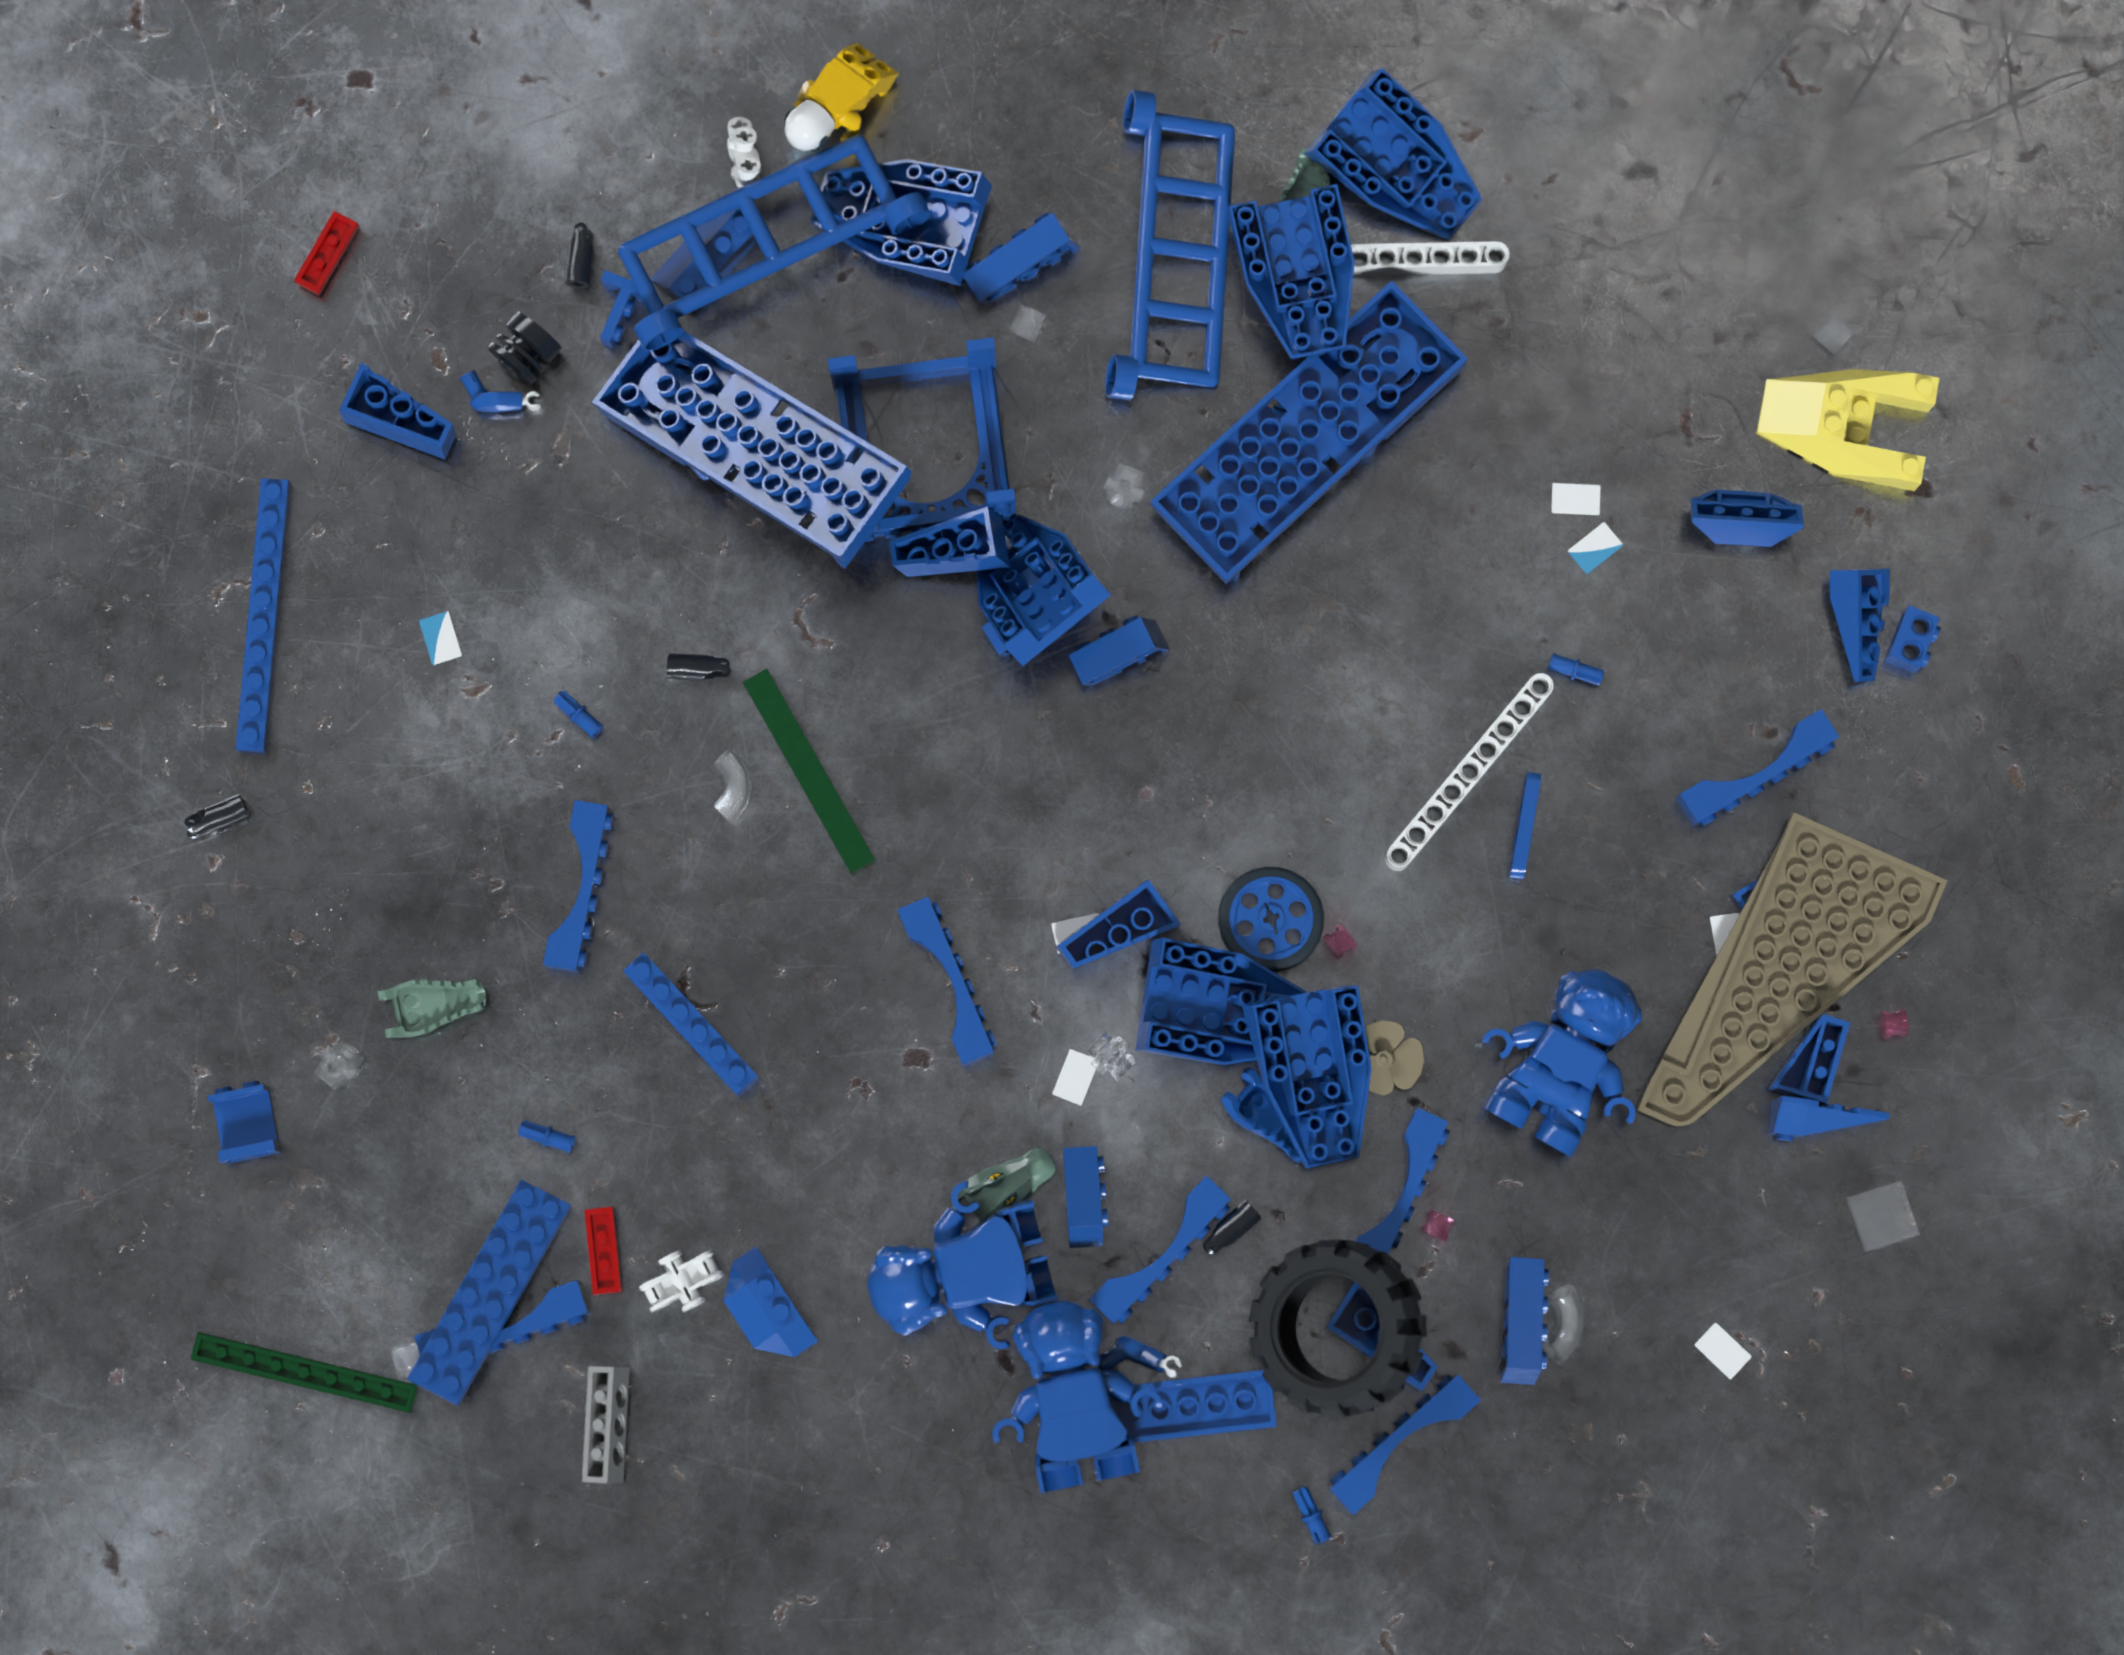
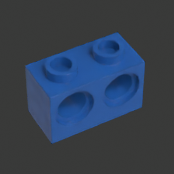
(1907, 637)

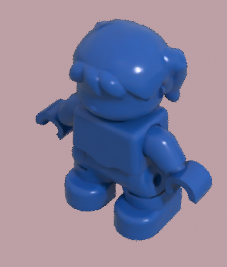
(1565, 1062)
(967, 1268)
(1074, 1401)

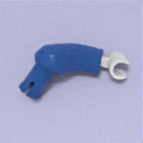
(490, 401)
(1139, 1353)

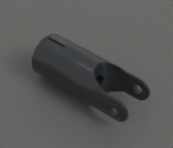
(579, 258)
(696, 666)
(217, 816)
(1232, 1227)

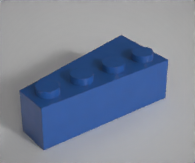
(1020, 258)
(393, 414)
(953, 546)
(1124, 923)
(1525, 1320)
(1359, 1326)

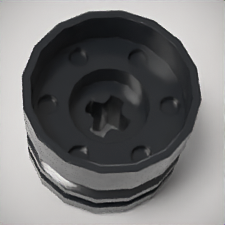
(524, 348)

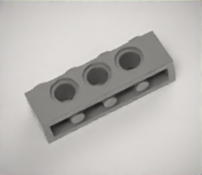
(605, 1424)

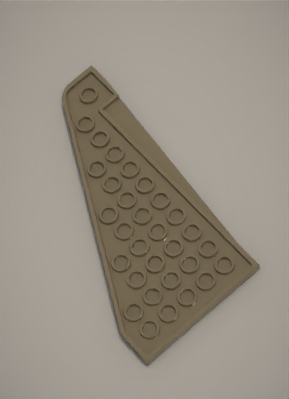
(1801, 942)

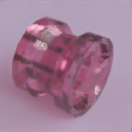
(1339, 941)
(1894, 1024)
(1437, 1225)

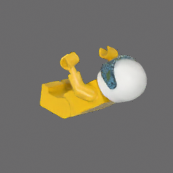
(837, 98)

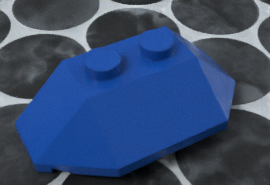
(1746, 517)
(765, 1307)

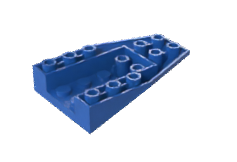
(1397, 157)
(936, 247)
(1298, 268)
(1040, 592)
(1197, 1002)
(1315, 1069)

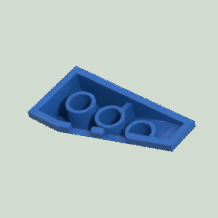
(1804, 1117)

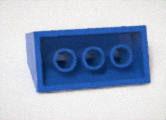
(726, 241)

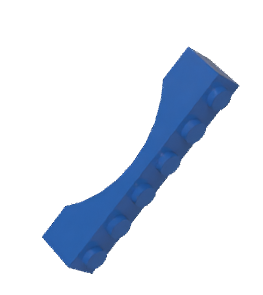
(1709, 797)
(923, 927)
(567, 943)
(691, 1024)
(1421, 1139)
(1120, 1293)
(558, 1306)
(1359, 1484)

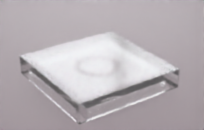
(1882, 1216)

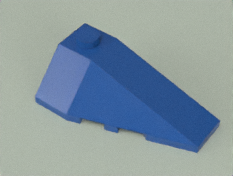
(1858, 608)

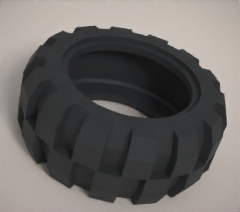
(1276, 1335)

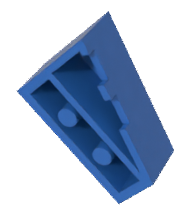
(1117, 649)
(1814, 1061)
(1084, 1196)

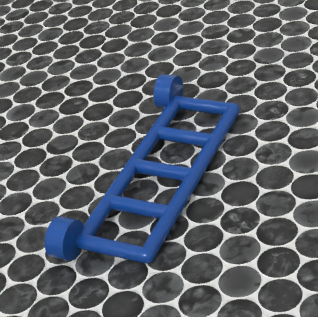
(663, 324)
(1123, 370)

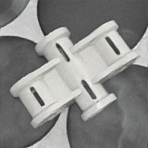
(742, 152)
(691, 1276)

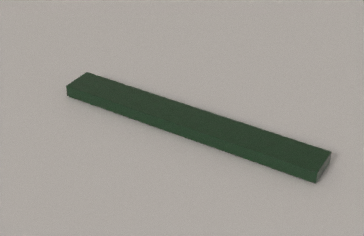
(809, 771)
(304, 1372)

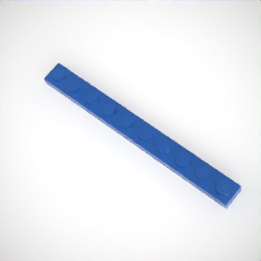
(263, 615)

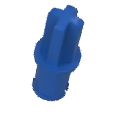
(1576, 669)
(578, 713)
(547, 1136)
(1311, 1515)

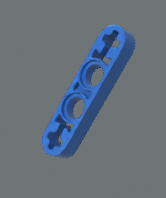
(1525, 825)

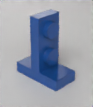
(622, 308)

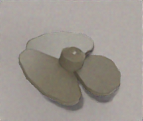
(1392, 1066)

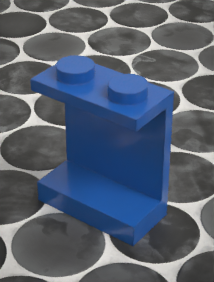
(245, 1122)

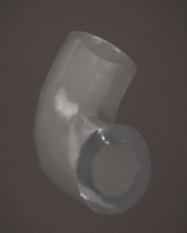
(737, 785)
(1568, 1324)

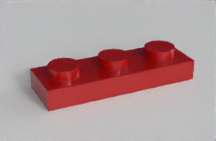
(326, 253)
(603, 1250)

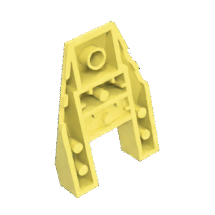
(1831, 420)

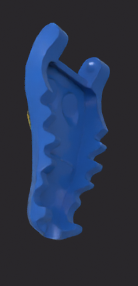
(1257, 1114)

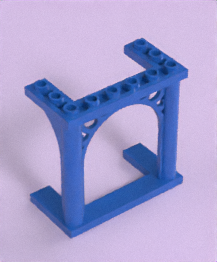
(980, 365)

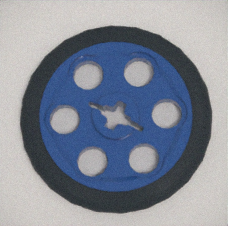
(1295, 890)

